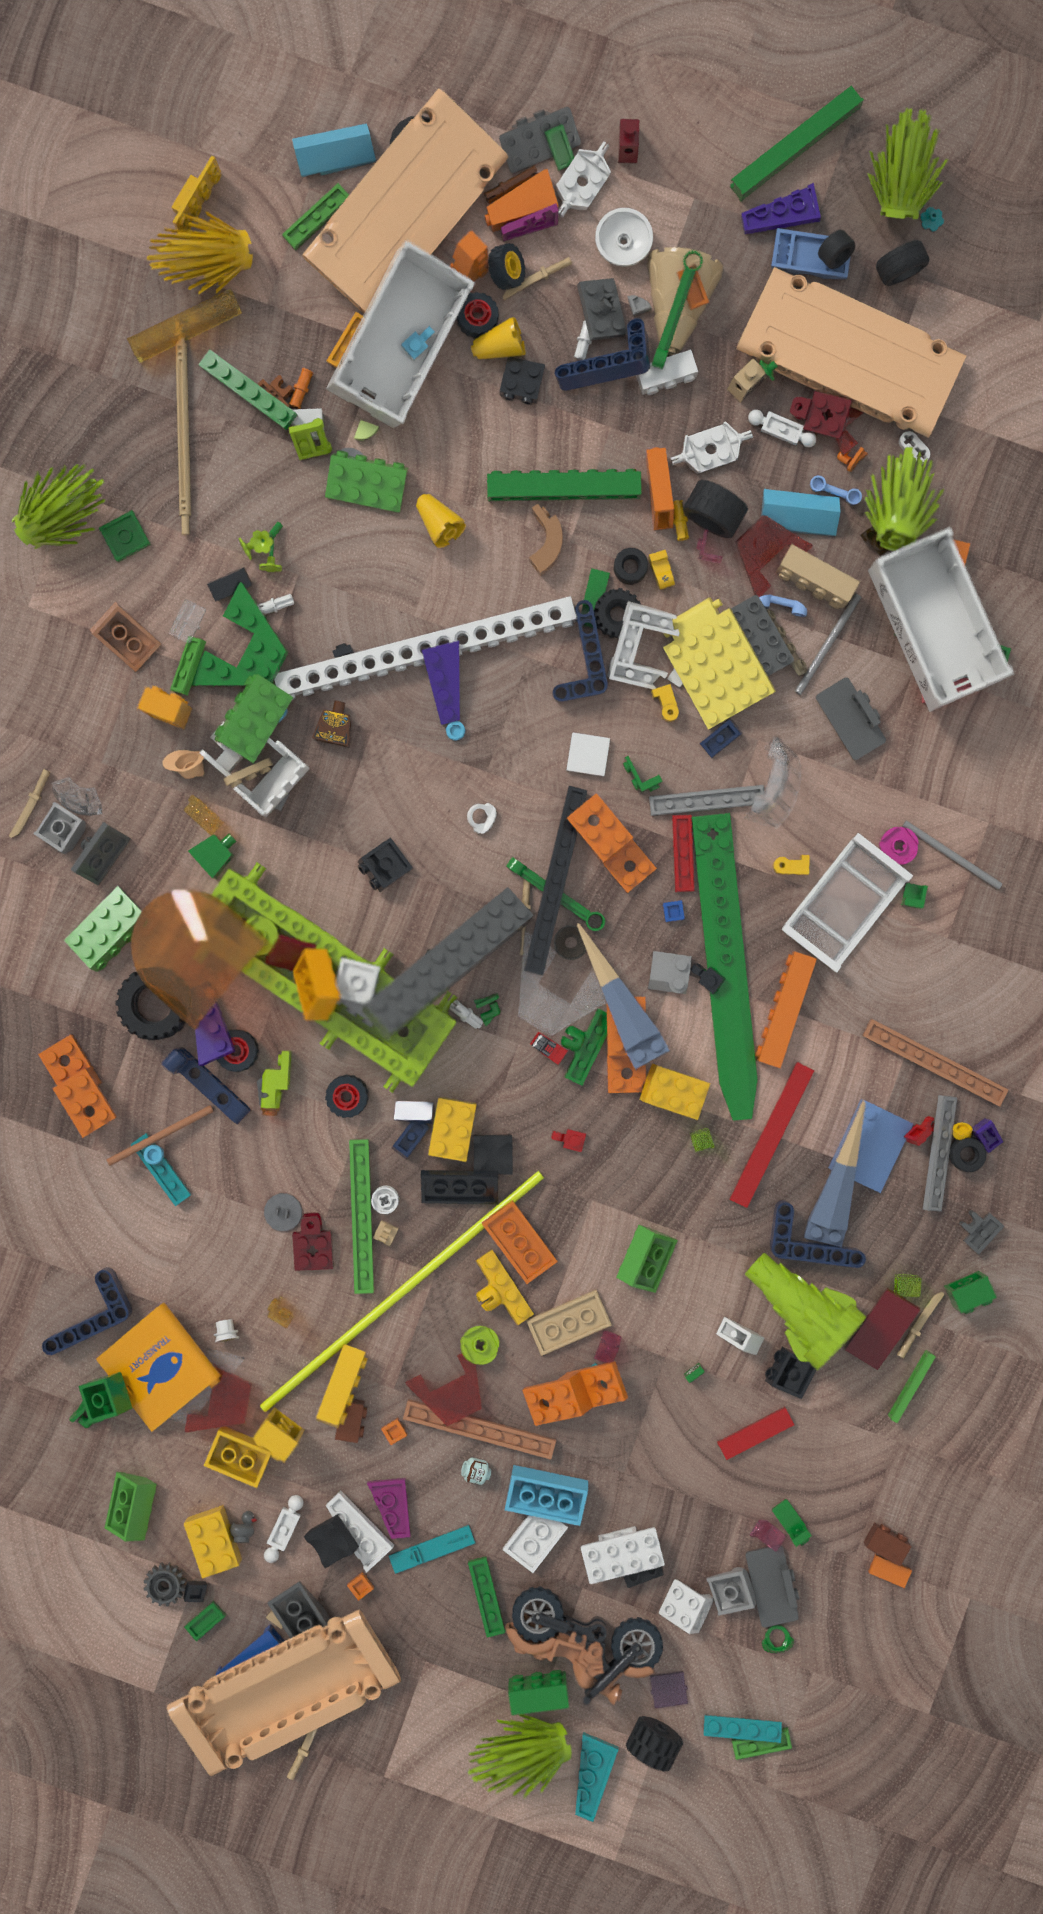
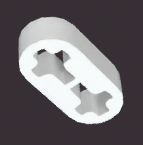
(917, 444)

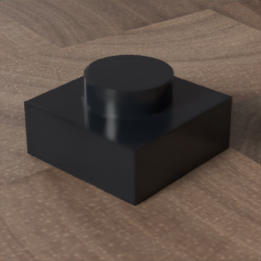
(342, 650)
(195, 1591)

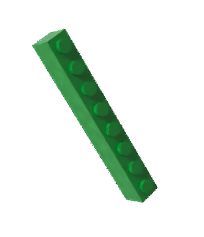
(563, 486)

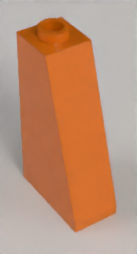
(522, 201)
(660, 488)

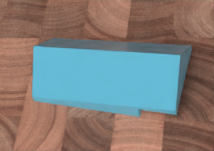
(334, 150)
(802, 511)

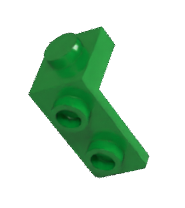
(651, 784)
(792, 1523)

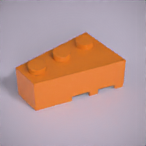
(471, 257)

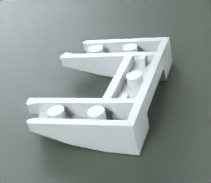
(622, 664)

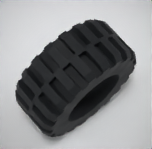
(134, 1021)

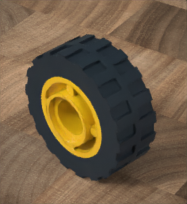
(506, 266)

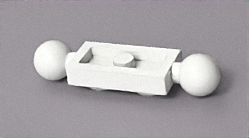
(782, 428)
(283, 1528)

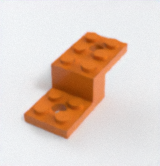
(611, 843)
(618, 1060)
(77, 1086)
(575, 1393)

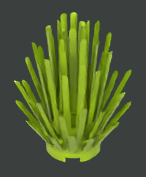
(904, 169)
(901, 512)
(48, 514)
(538, 1748)

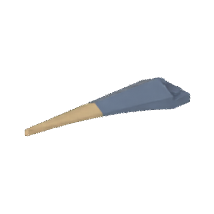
(637, 1032)
(832, 1210)

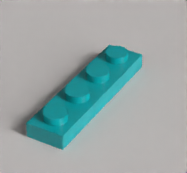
(165, 1176)
(742, 1728)

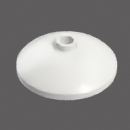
(624, 225)

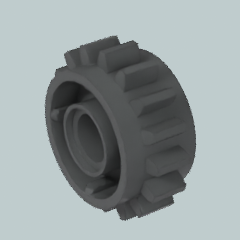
(159, 1593)

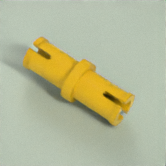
(680, 521)

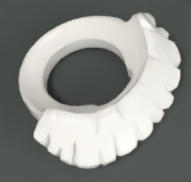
(490, 811)

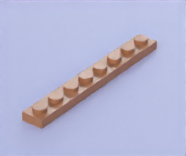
(935, 1062)
(484, 1431)

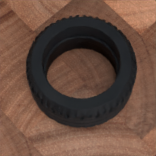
(902, 262)

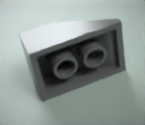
(298, 1610)

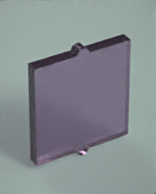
(669, 1689)

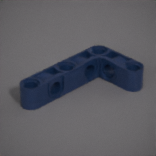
(207, 1083)

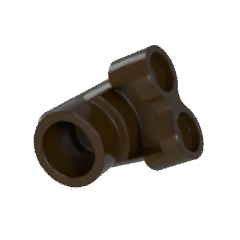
(870, 536)

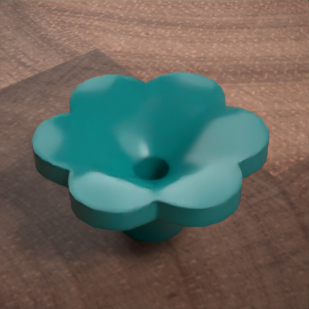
(931, 222)

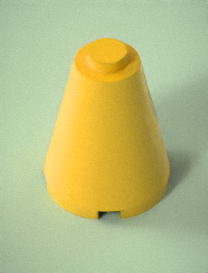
(500, 341)
(439, 520)

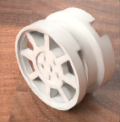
(385, 1199)

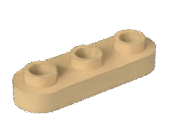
(248, 773)

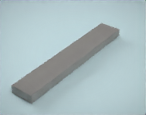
(704, 800)
(939, 1153)

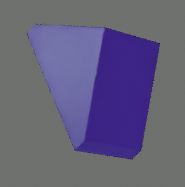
(987, 1134)

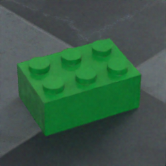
(538, 1692)

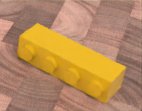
(341, 1385)

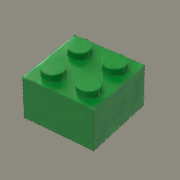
(970, 1292)
(105, 1397)

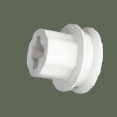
(225, 1331)

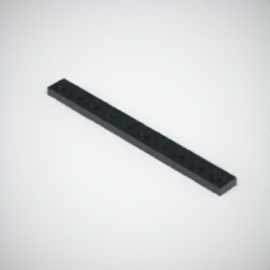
(554, 884)

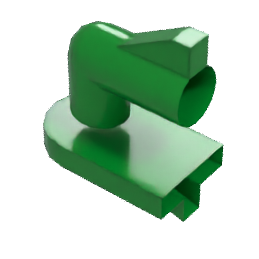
(495, 1010)
(82, 1419)

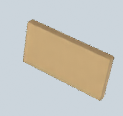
(568, 1322)

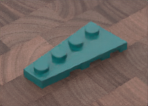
(595, 1768)

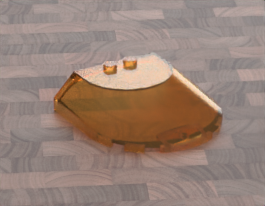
(191, 950)

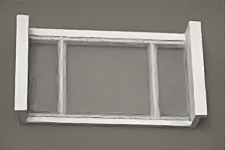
(846, 902)

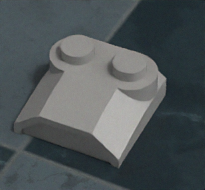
(61, 829)
(670, 972)
(732, 1591)

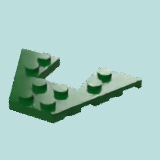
(262, 656)

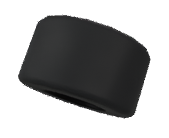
(836, 249)
(639, 557)
(979, 1158)

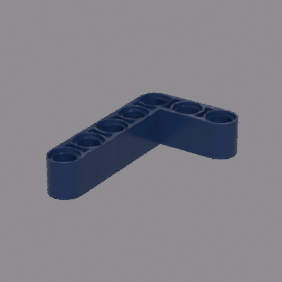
(609, 366)
(588, 658)
(808, 1247)
(95, 1320)

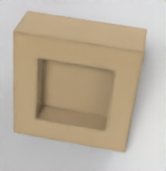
(385, 1233)

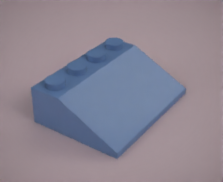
(879, 1145)

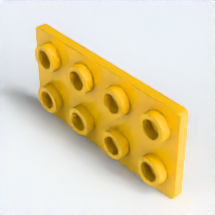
(195, 193)

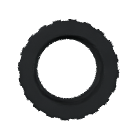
(715, 508)

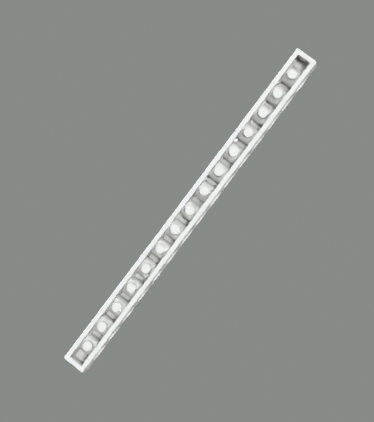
(563, 606)

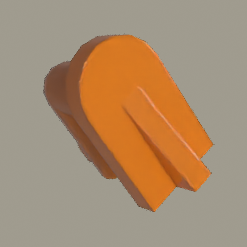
(852, 462)

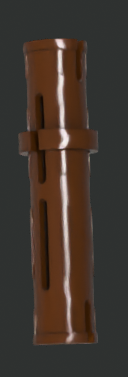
(507, 186)

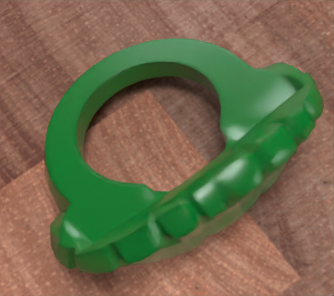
(786, 1645)

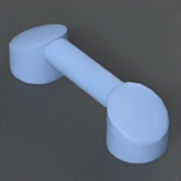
(852, 496)
(798, 608)

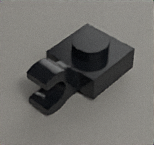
(710, 978)

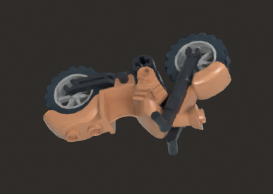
(554, 1634)

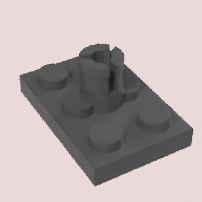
(602, 309)
(100, 853)

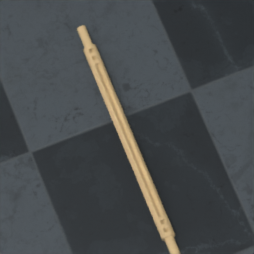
(183, 435)

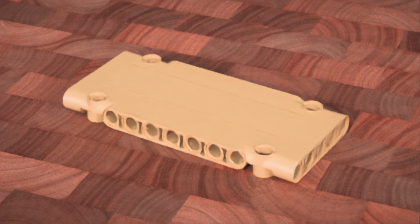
(408, 195)
(851, 352)
(284, 1693)

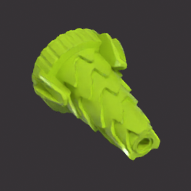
(814, 1319)

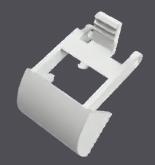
(273, 786)

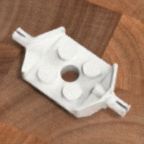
(590, 166)
(722, 437)

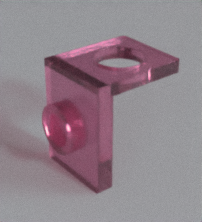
(705, 556)
(768, 1534)

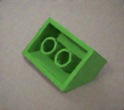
(646, 1259)
(130, 1506)

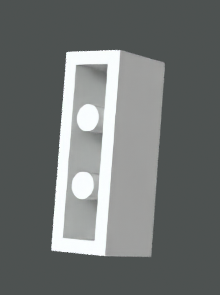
(676, 370)

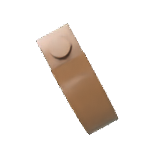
(548, 555)

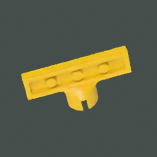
(501, 1289)

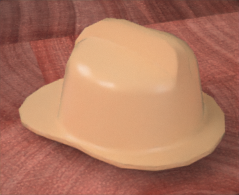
(185, 762)

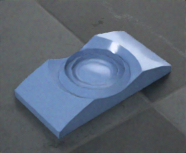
(798, 254)

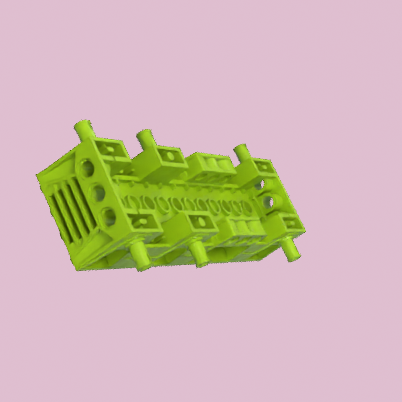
(400, 1055)

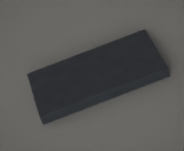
(459, 1187)

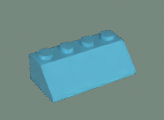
(546, 1495)

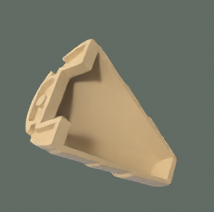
(664, 285)

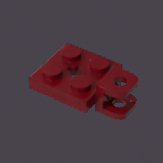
(813, 413)
(312, 1236)

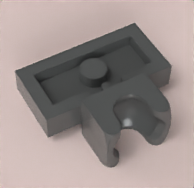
(981, 1231)

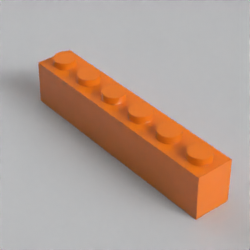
(786, 1009)

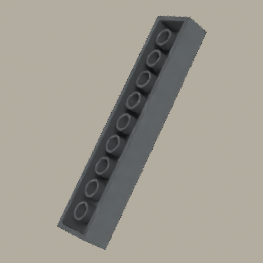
(447, 963)

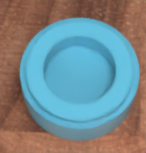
(455, 730)
(153, 1154)

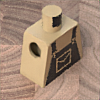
(748, 379)

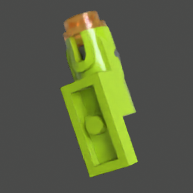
(272, 1083)

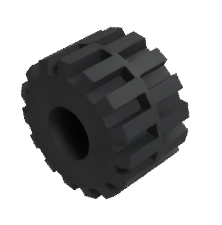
(654, 1743)

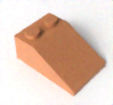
(125, 636)

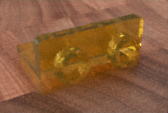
(203, 815)
(279, 1315)

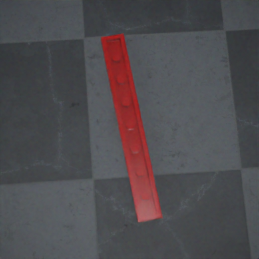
(771, 1134)

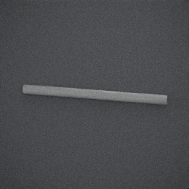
(828, 643)
(952, 855)

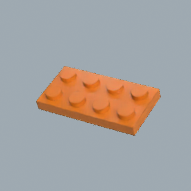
(519, 1242)

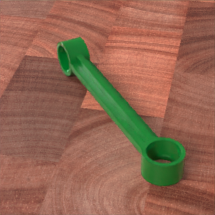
(675, 312)
(566, 901)

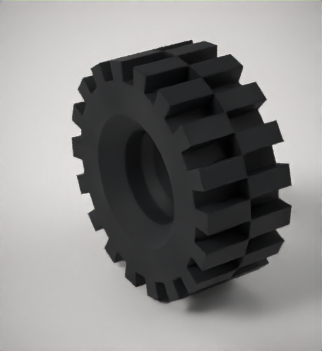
(605, 604)

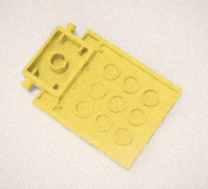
(716, 662)

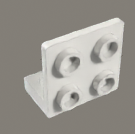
(686, 1607)

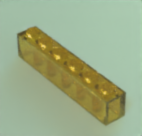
(184, 325)

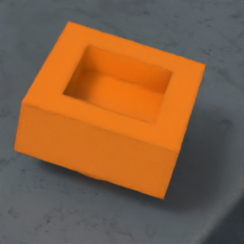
(394, 1431)
(360, 1586)

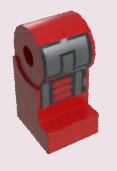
(548, 1047)

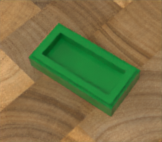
(559, 147)
(205, 1621)

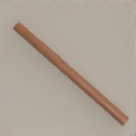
(160, 1135)

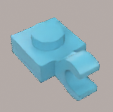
(416, 344)

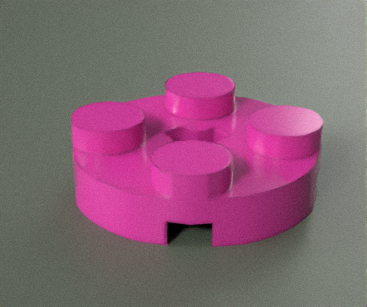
(909, 846)

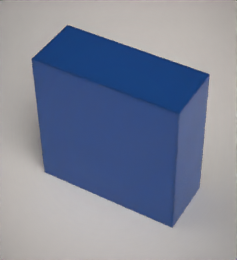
(673, 911)

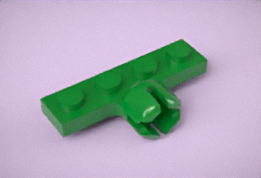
(585, 1046)

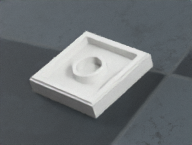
(588, 754)
(357, 980)

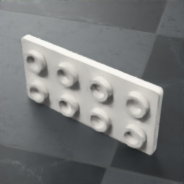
(622, 1554)

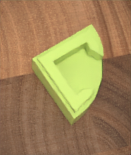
(365, 430)

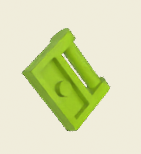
(304, 441)

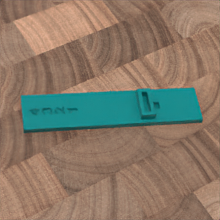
(432, 1549)

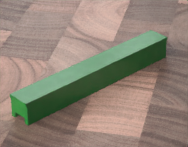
(796, 143)

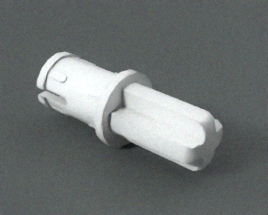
(583, 343)
(276, 604)
(466, 1014)

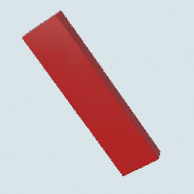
(683, 853)
(755, 1433)

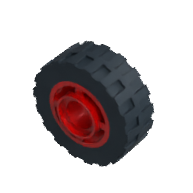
(480, 304)
(248, 1053)
(338, 1104)

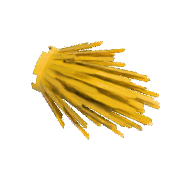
(219, 250)

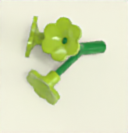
(264, 543)

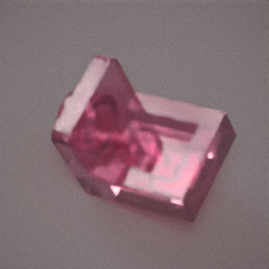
(607, 1347)

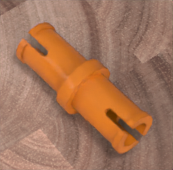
(301, 388)

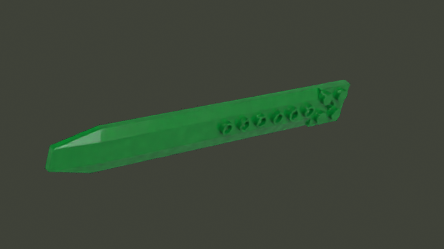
(726, 955)

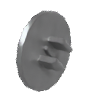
(283, 1212)

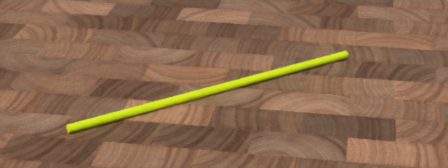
(395, 1296)

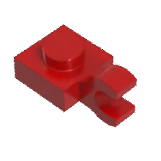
(921, 1132)
(572, 1139)

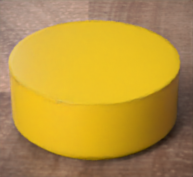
(962, 1131)

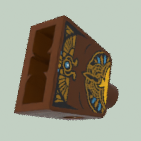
(334, 726)

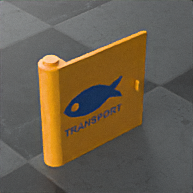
(159, 1366)

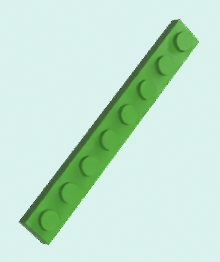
(361, 1216)

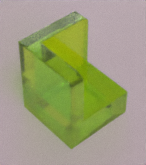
(701, 1139)
(907, 1285)

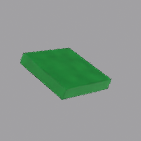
(124, 536)

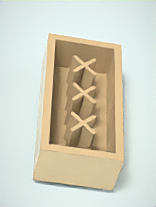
(818, 577)

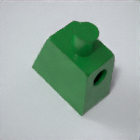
(214, 854)

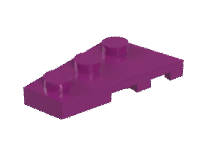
(532, 223)
(392, 1502)

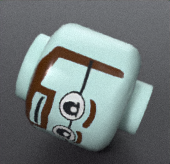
(476, 1471)

